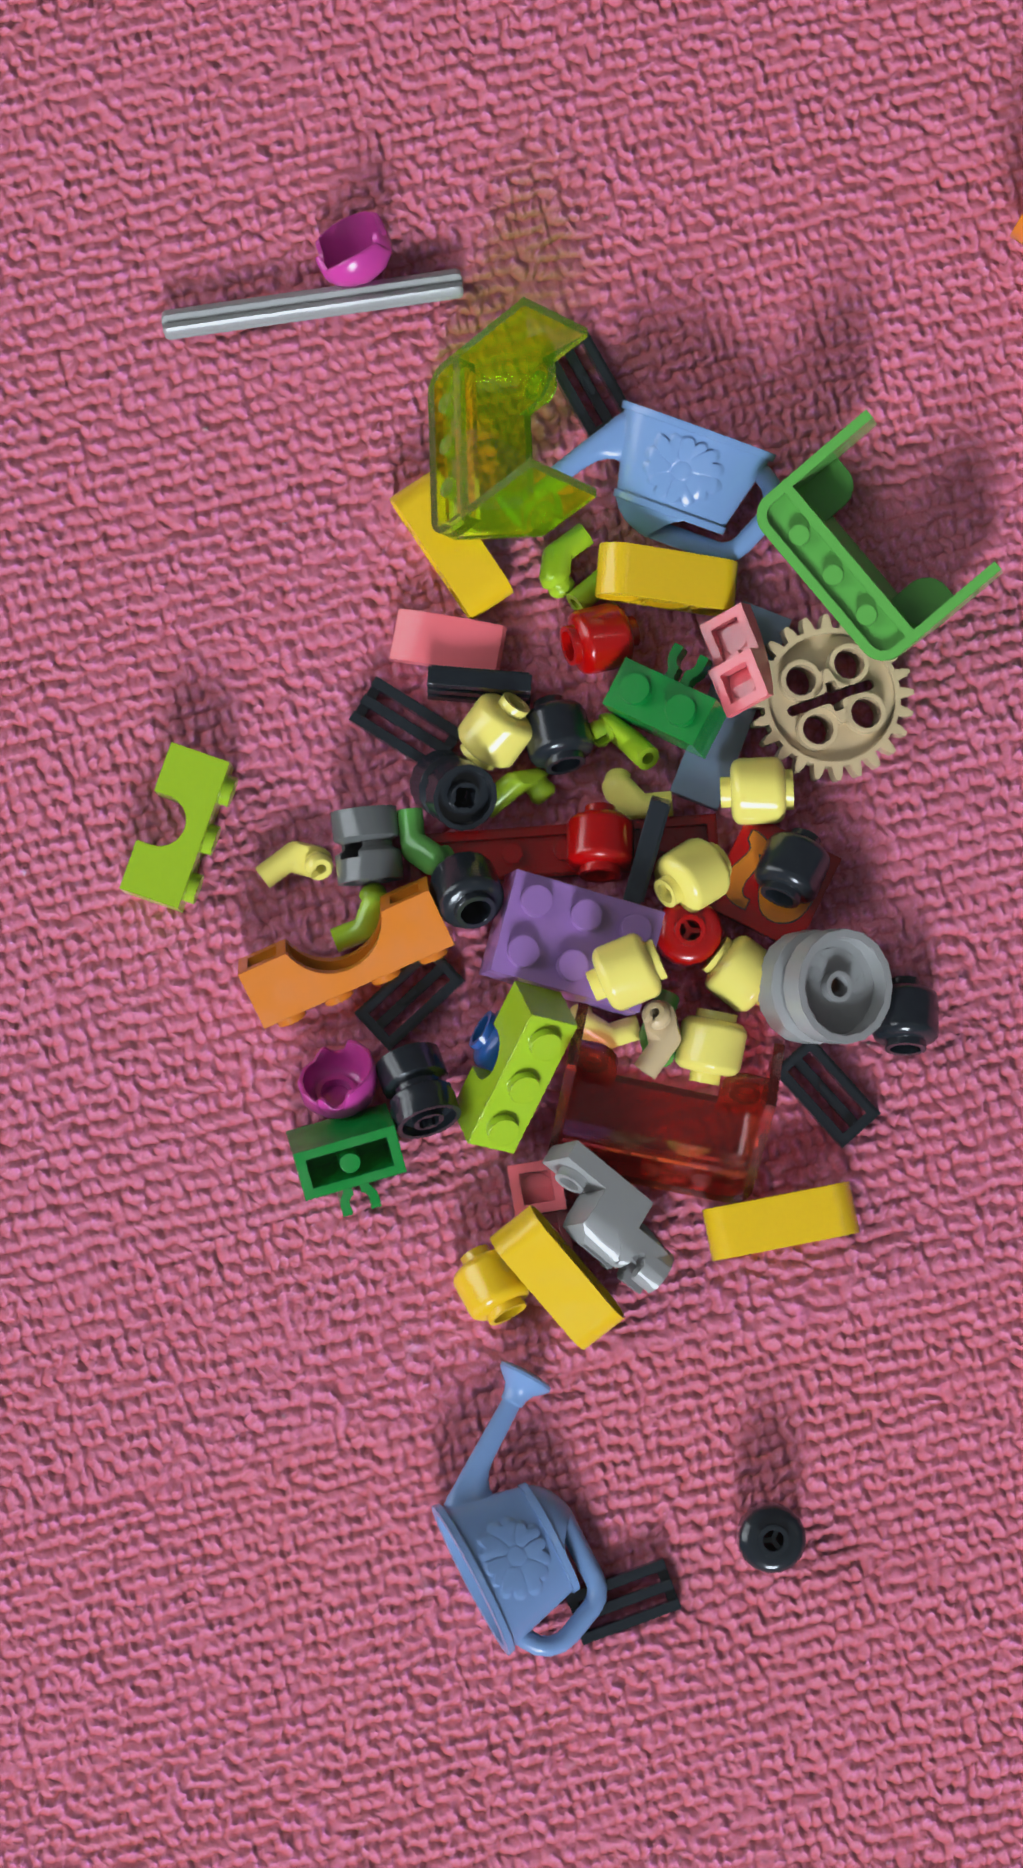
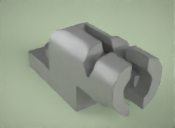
(609, 1217)

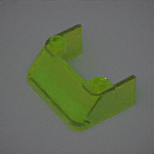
(482, 435)

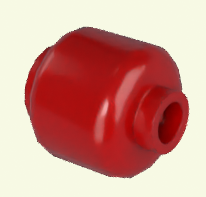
(599, 638)
(600, 843)
(678, 948)

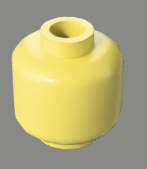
(495, 730)
(757, 790)
(692, 875)
(626, 972)
(736, 972)
(711, 1046)

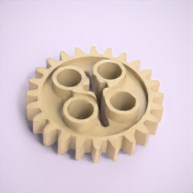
(844, 741)

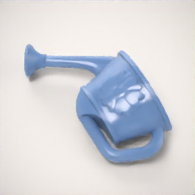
(676, 475)
(515, 1541)

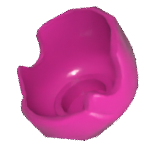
(354, 249)
(339, 1081)

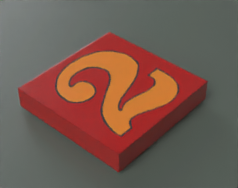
(744, 901)

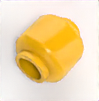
(489, 1286)

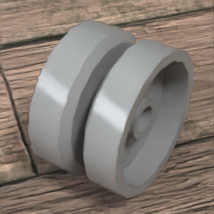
(825, 986)

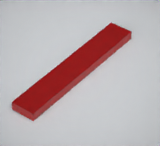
(543, 848)

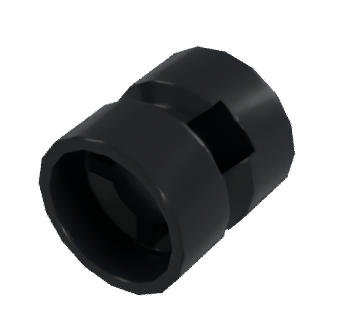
(453, 789)
(418, 1090)

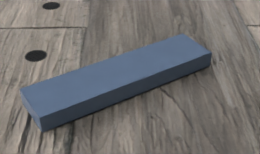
(700, 778)

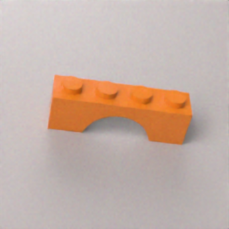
(288, 981)

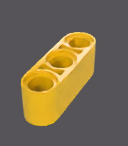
(461, 564)
(665, 578)
(781, 1221)
(557, 1277)

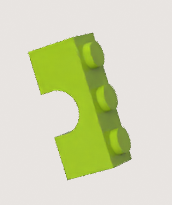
(169, 872)
(533, 1037)

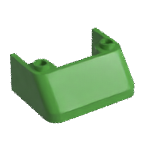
(802, 528)

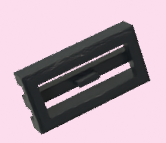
(606, 377)
(468, 684)
(369, 702)
(647, 849)
(376, 1027)
(855, 1126)
(636, 1618)

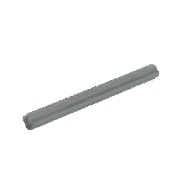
(312, 304)

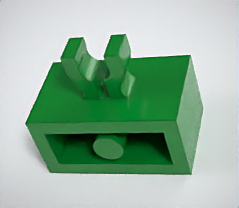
(667, 706)
(347, 1154)

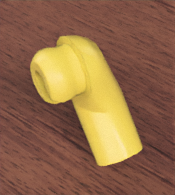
(296, 858)

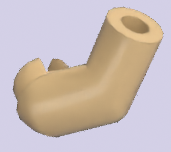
(662, 1035)

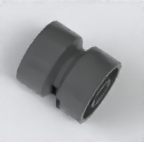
(367, 845)

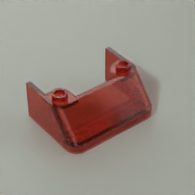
(665, 1132)

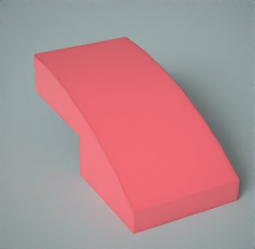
(446, 641)
(740, 659)
(536, 1185)

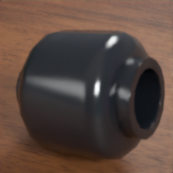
(559, 735)
(792, 868)
(467, 890)
(911, 1019)
(751, 1539)

